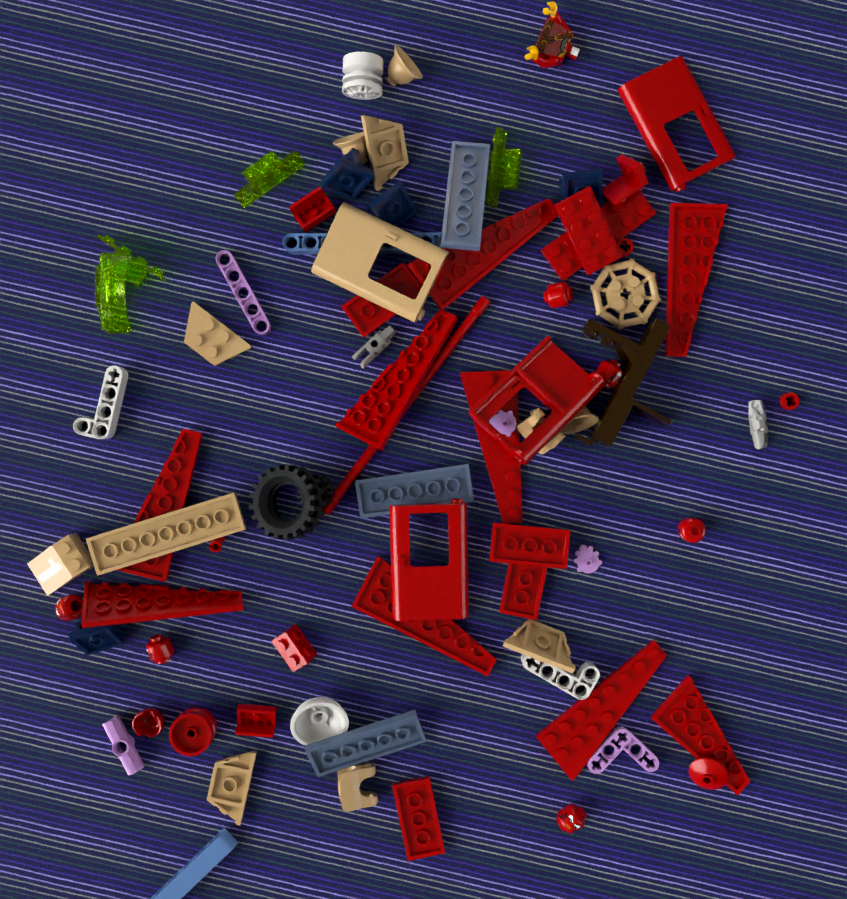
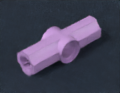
(117, 733)

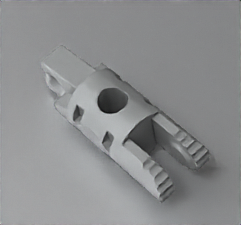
(381, 338)
(758, 423)

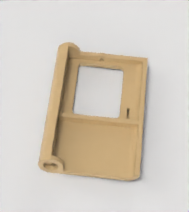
(353, 248)

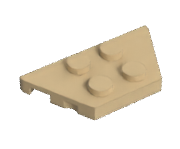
(385, 148)
(211, 337)
(541, 644)
(231, 784)

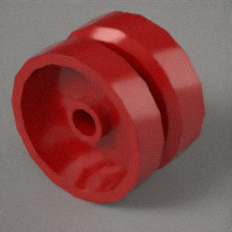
(193, 731)

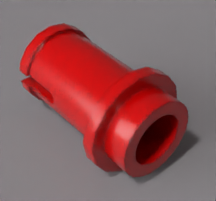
(216, 544)

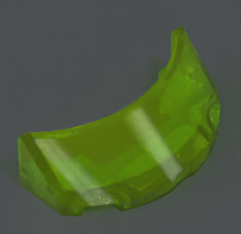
(111, 294)

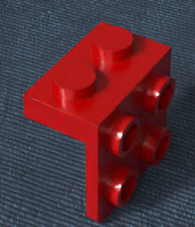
(629, 183)

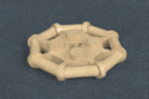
(633, 286)

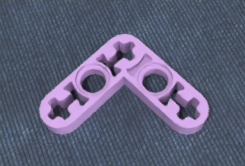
(625, 745)

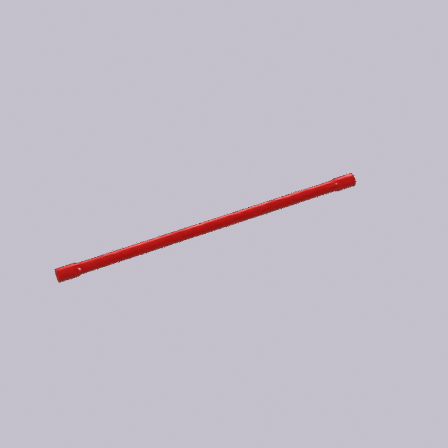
(476, 311)

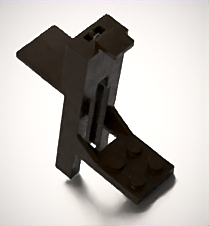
(636, 360)

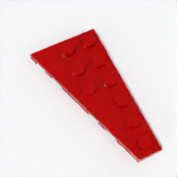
(695, 728)

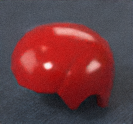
(148, 722)

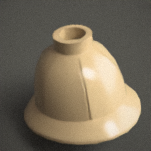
(402, 68)
(354, 141)
(580, 422)

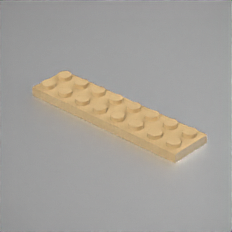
(166, 533)

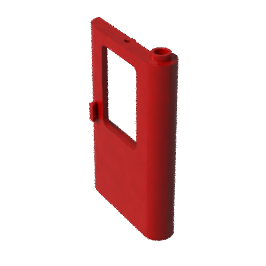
(661, 98)
(551, 379)
(429, 590)

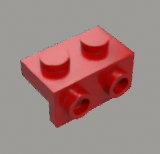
(312, 209)
(294, 648)
(256, 720)

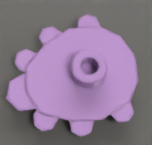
(504, 422)
(587, 559)

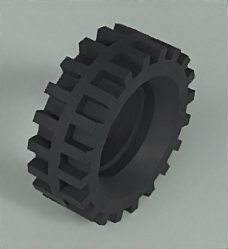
(265, 502)

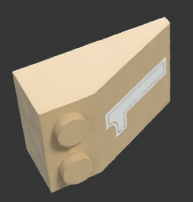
(61, 563)

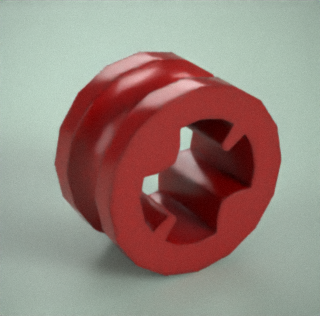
(628, 243)
(795, 400)

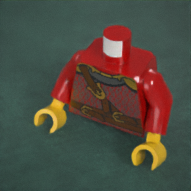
(553, 41)

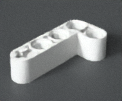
(104, 402)
(573, 680)

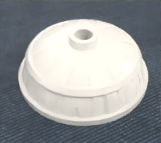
(318, 720)

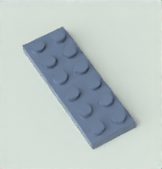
(465, 196)
(416, 487)
(365, 743)

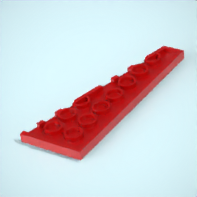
(498, 242)
(691, 249)
(386, 401)
(502, 470)
(166, 496)
(129, 604)
(441, 635)
(585, 725)

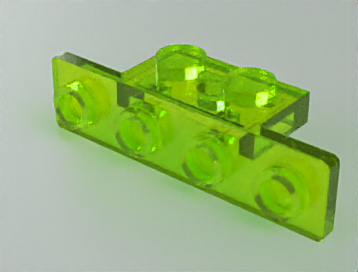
(504, 168)
(267, 174)
(137, 267)

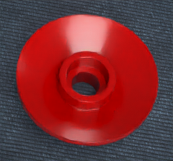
(708, 773)

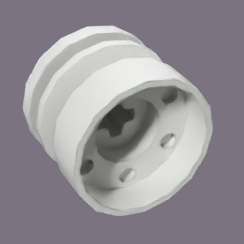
(362, 75)

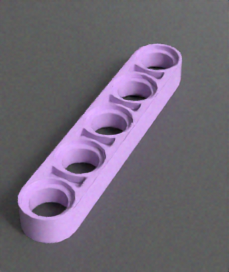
(236, 286)

